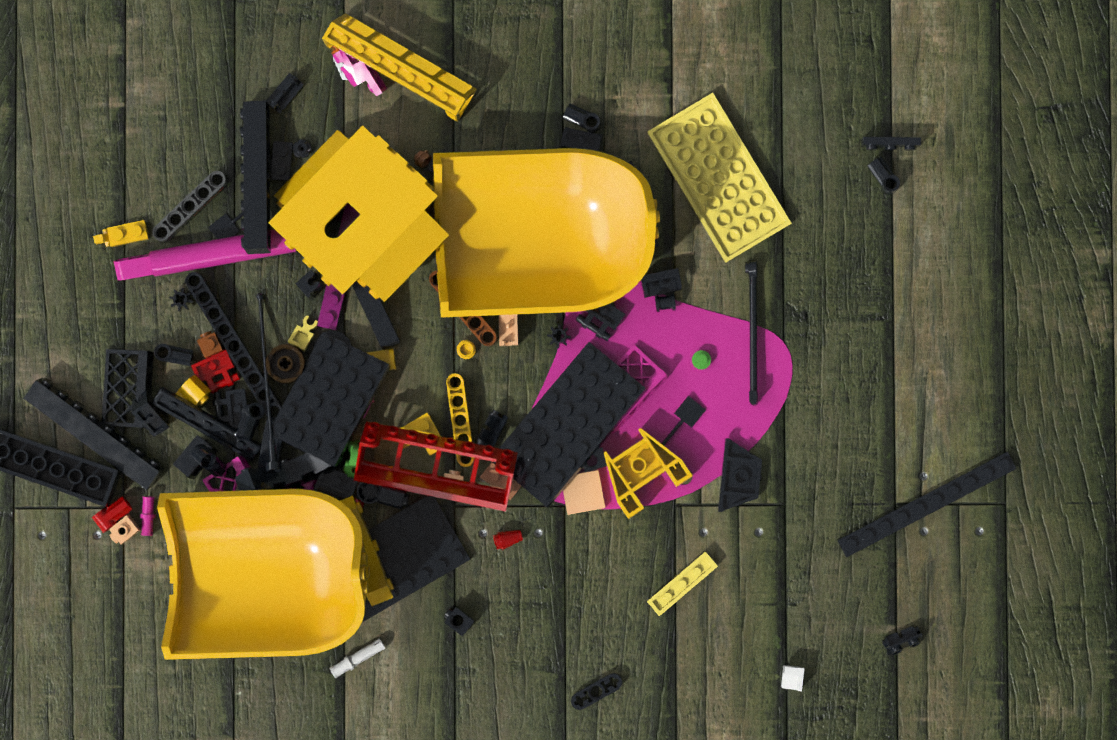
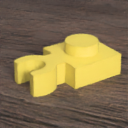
(302, 336)

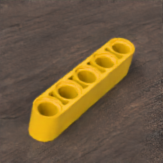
(456, 411)

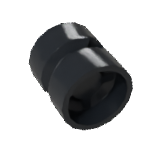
(368, 492)

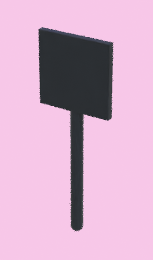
(225, 227)
(689, 413)

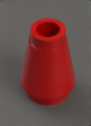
(507, 538)

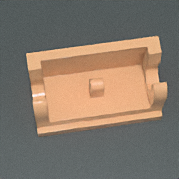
(508, 330)

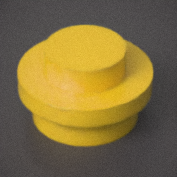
(466, 349)

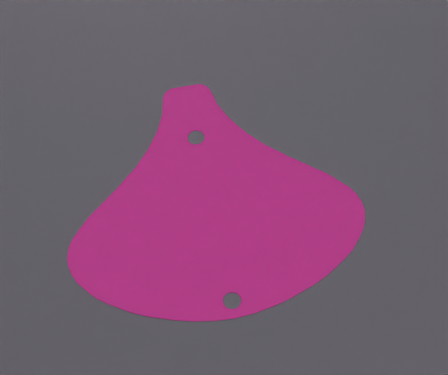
(721, 389)

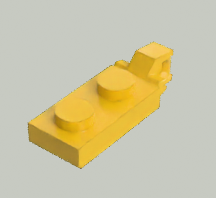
(123, 234)

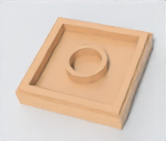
(584, 493)

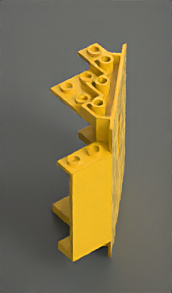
(392, 227)

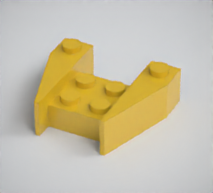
(640, 466)

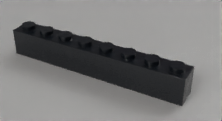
(256, 177)
(94, 433)

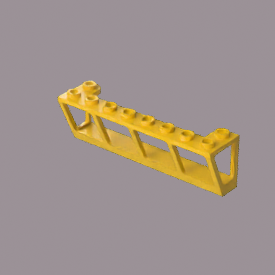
(400, 65)

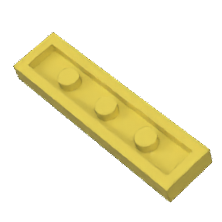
(682, 583)

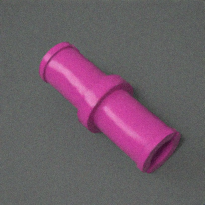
(147, 515)

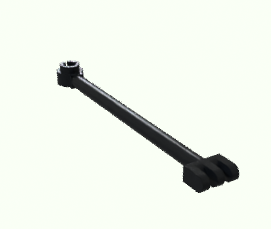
(751, 268)

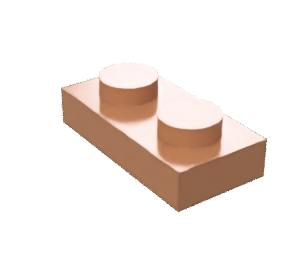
(498, 480)

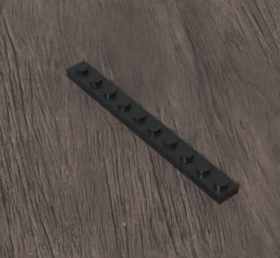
(926, 504)

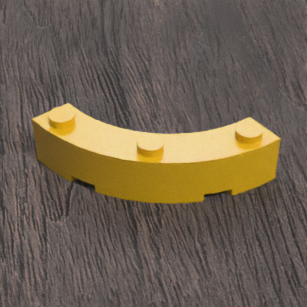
(378, 585)

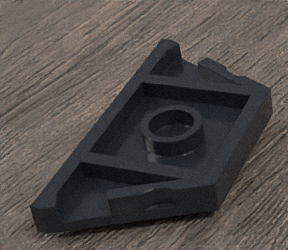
(739, 476)

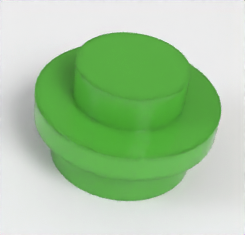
(701, 360)

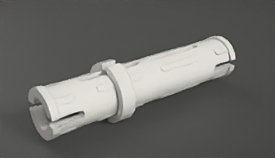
(358, 657)

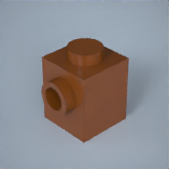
(210, 344)

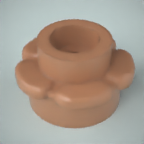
(422, 158)

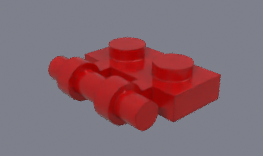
(213, 366)

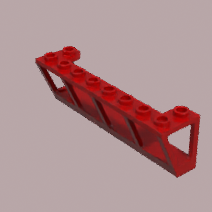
(432, 484)

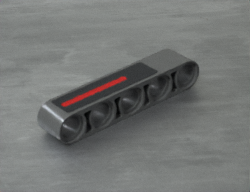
(200, 204)

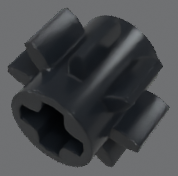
(175, 298)
(554, 332)

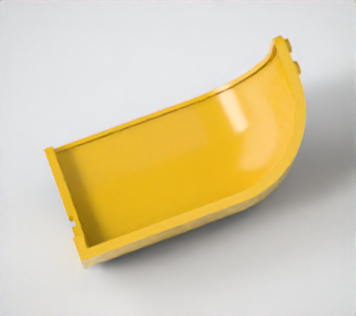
(540, 230)
(261, 573)

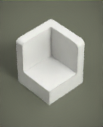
(792, 677)

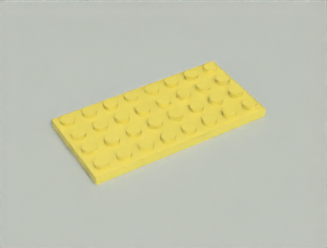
(719, 177)

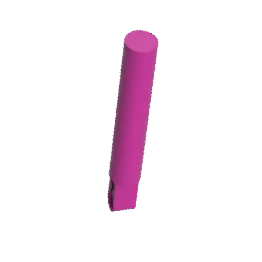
(193, 257)

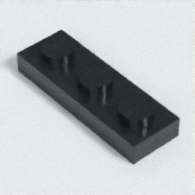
(891, 143)

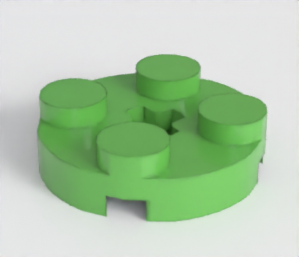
(350, 465)

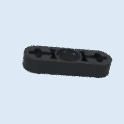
(611, 688)

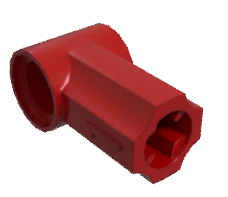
(109, 516)

